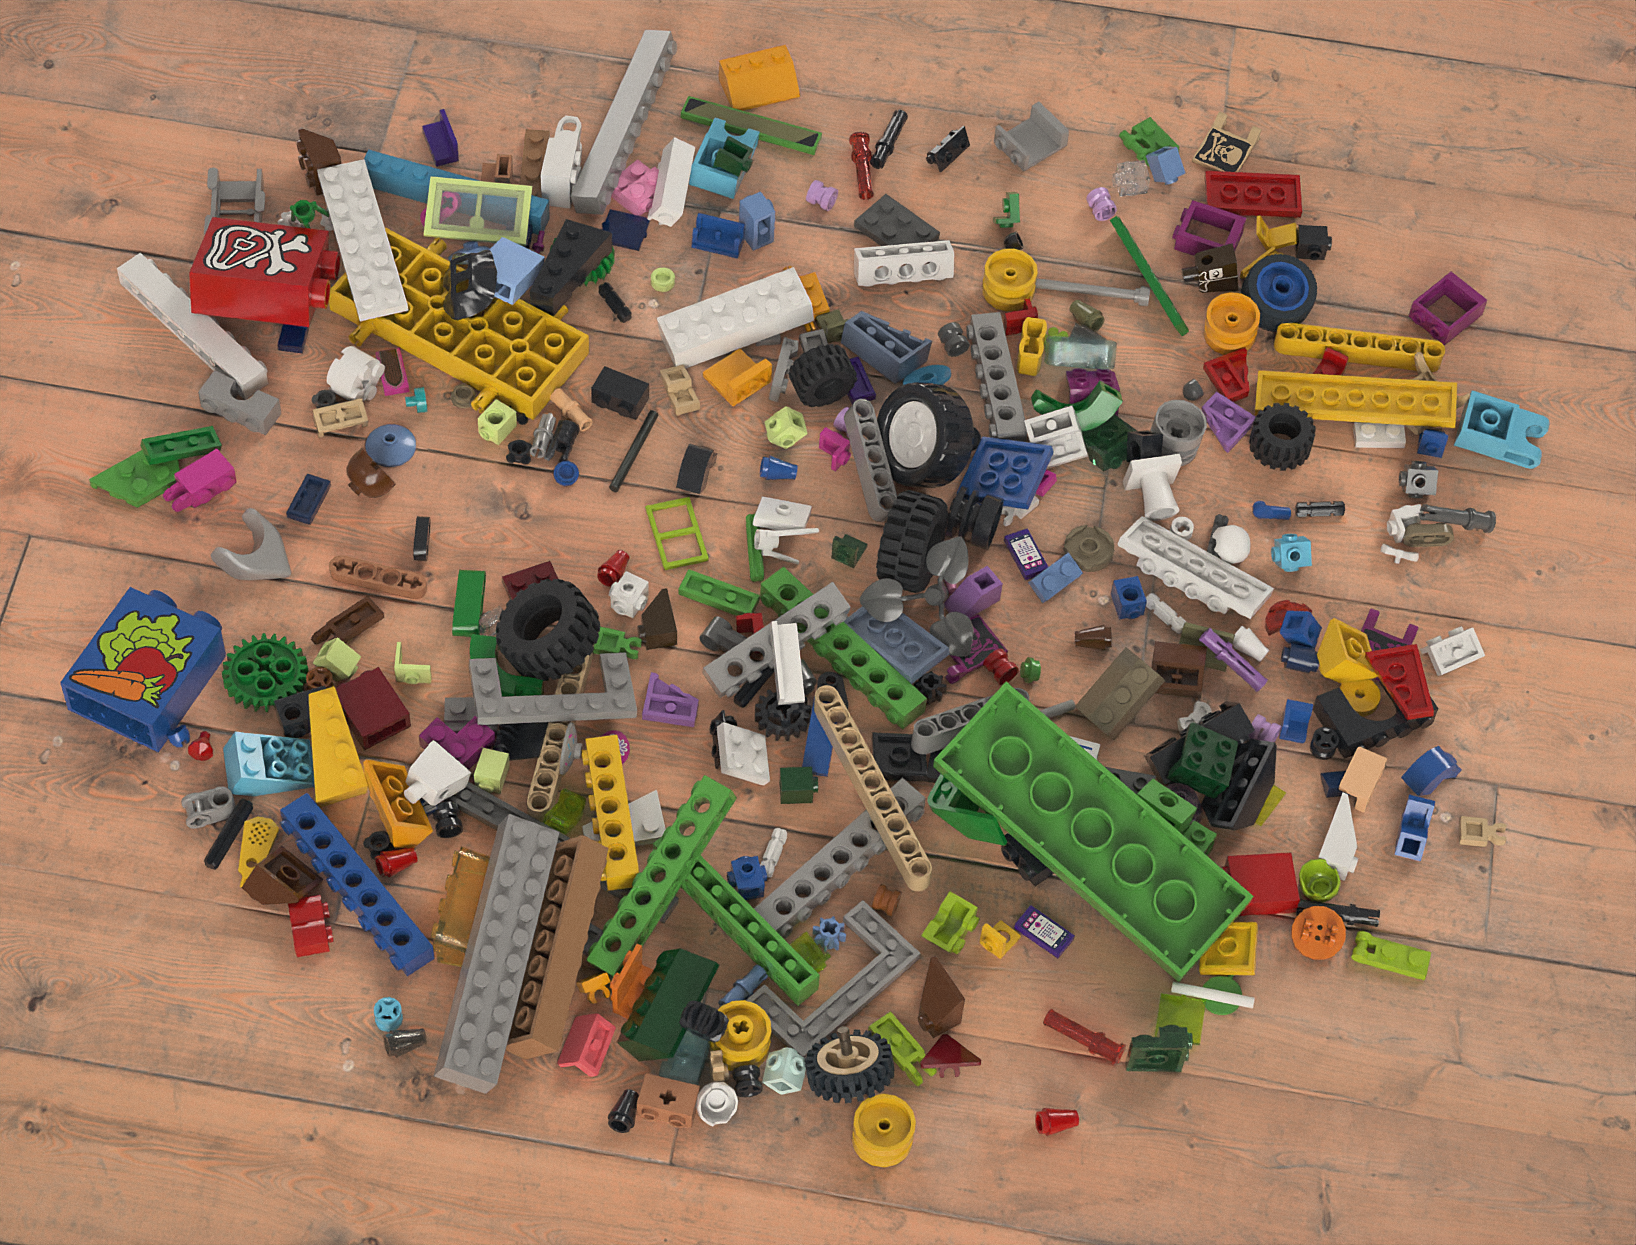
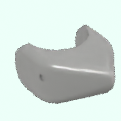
(268, 554)

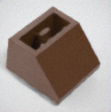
(316, 153)
(1180, 667)

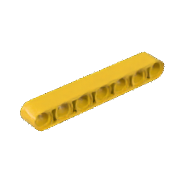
(1358, 346)

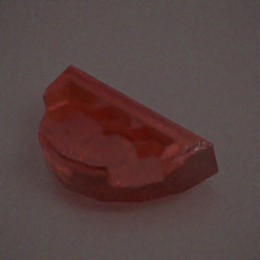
(1277, 613)

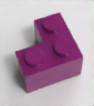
(463, 746)

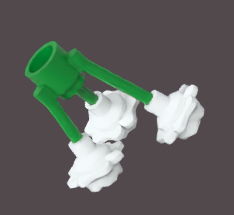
(303, 213)

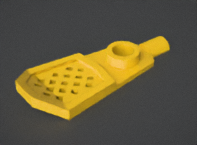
(256, 852)

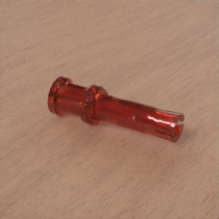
(861, 156)
(1096, 1042)

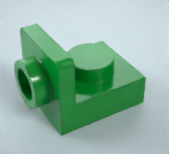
(1011, 207)

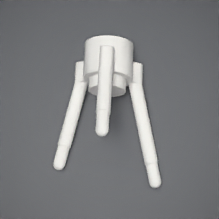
(769, 539)

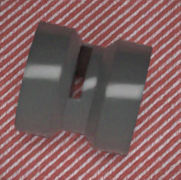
(953, 339)

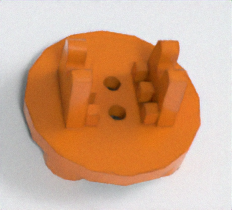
(1331, 936)

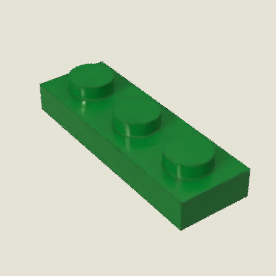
(180, 445)

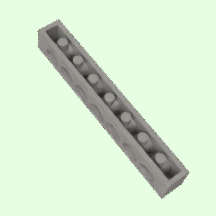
(824, 865)

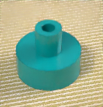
(417, 400)

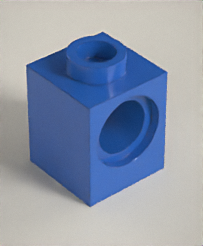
(1128, 589)
(1300, 628)

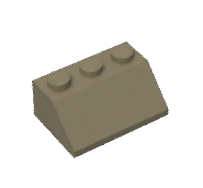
(1120, 693)

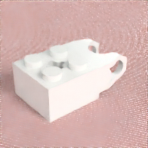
(562, 164)

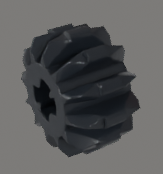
(704, 1021)

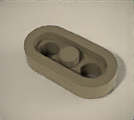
(1428, 535)

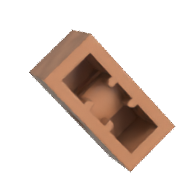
(659, 1090)

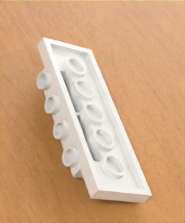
(1193, 569)

